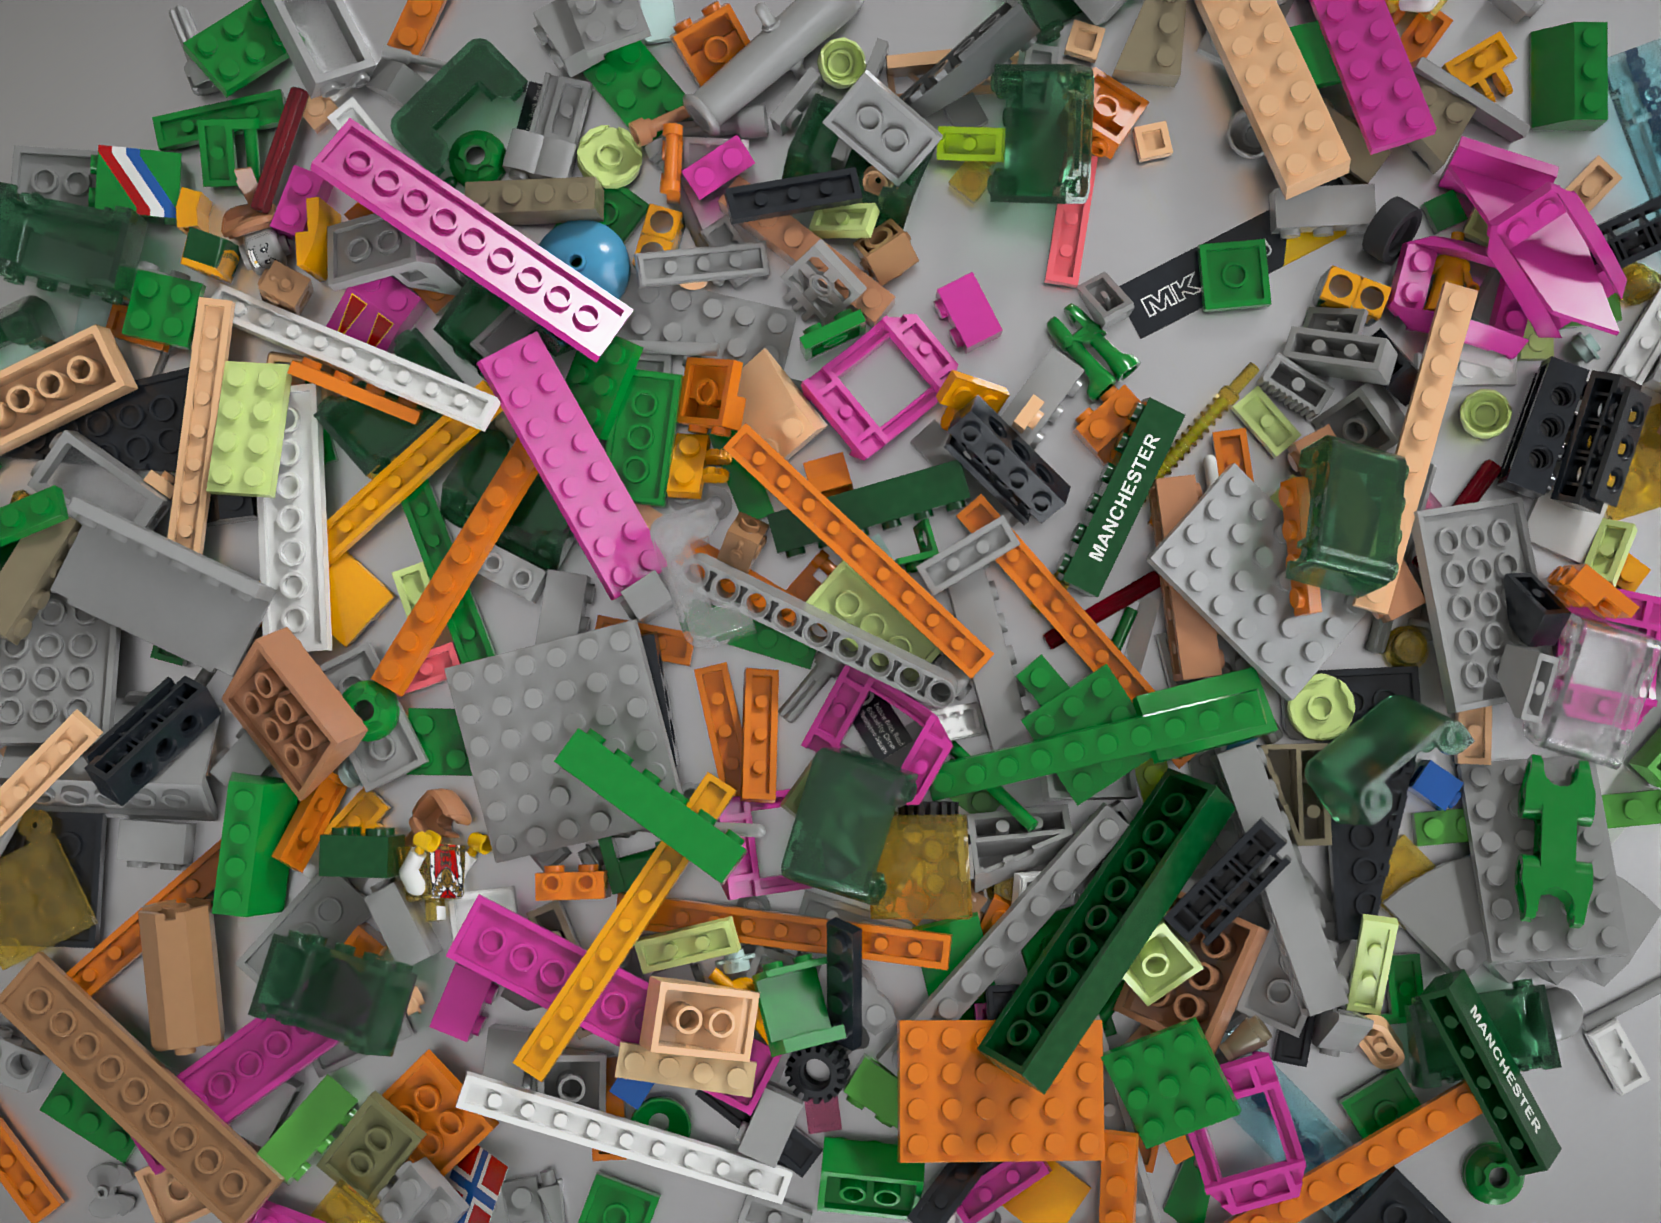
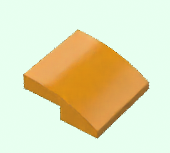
(312, 244)
(354, 598)
(1050, 1198)

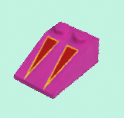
(377, 312)

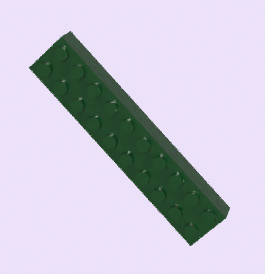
(1106, 929)

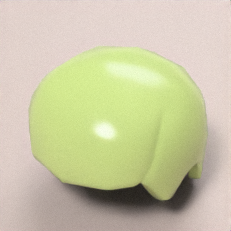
(841, 63)
(1485, 413)

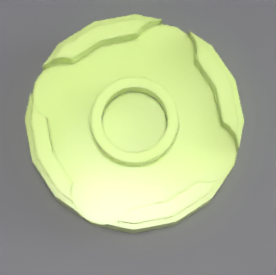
(609, 156)
(1321, 708)

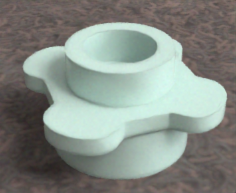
(1586, 347)
(735, 962)

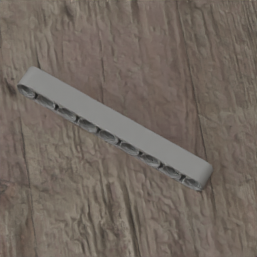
(837, 631)

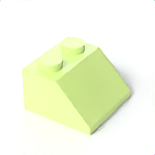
(1162, 964)

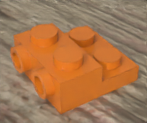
(709, 40)
(1114, 113)
(711, 396)
(1102, 427)
(1584, 587)
(571, 885)

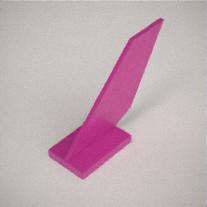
(1551, 258)

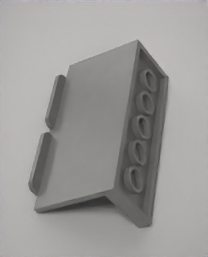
(161, 590)
(173, 794)

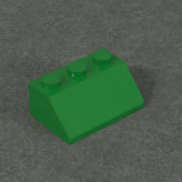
(1568, 77)
(868, 1179)

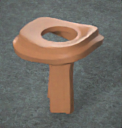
(243, 218)

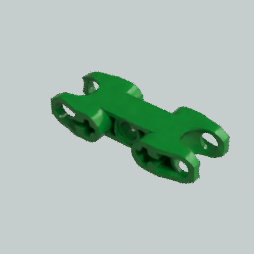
(1553, 863)

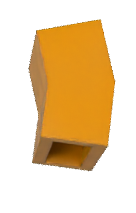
(193, 210)

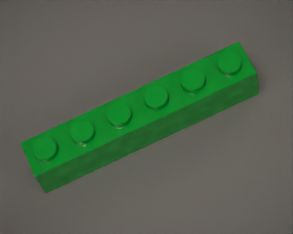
(651, 806)

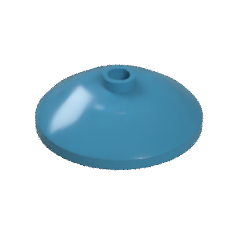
(600, 248)

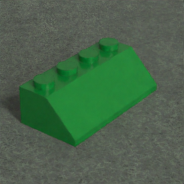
(254, 822)

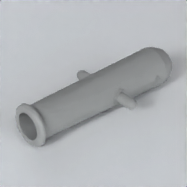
(767, 57)

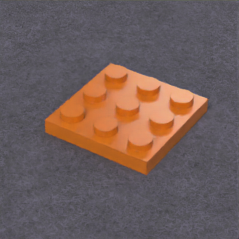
(429, 1098)

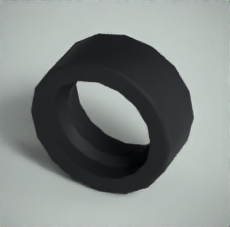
(1390, 228)

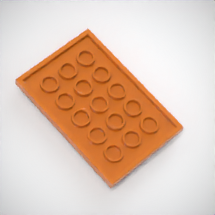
(969, 1110)

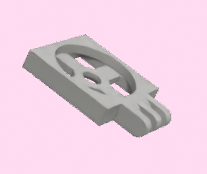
(808, 296)

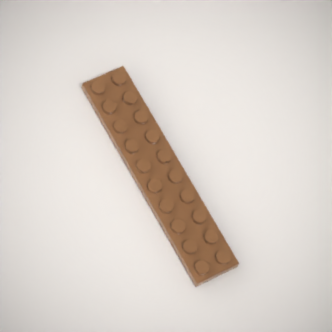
(138, 1091)

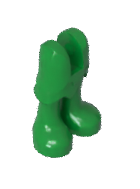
(1087, 336)

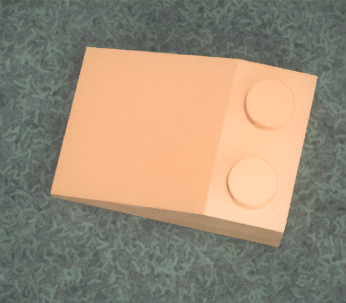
(777, 406)
(698, 1019)

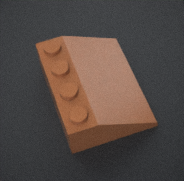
(293, 711)
(1211, 992)

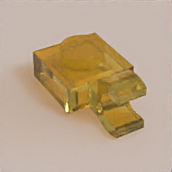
(972, 179)

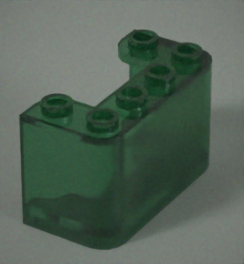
(473, 69)
(1045, 133)
(69, 245)
(372, 435)
(1351, 517)
(334, 992)

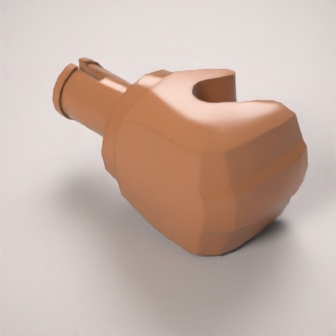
(436, 812)

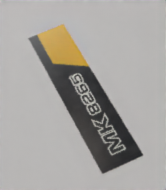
(1175, 286)

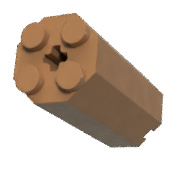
(182, 975)

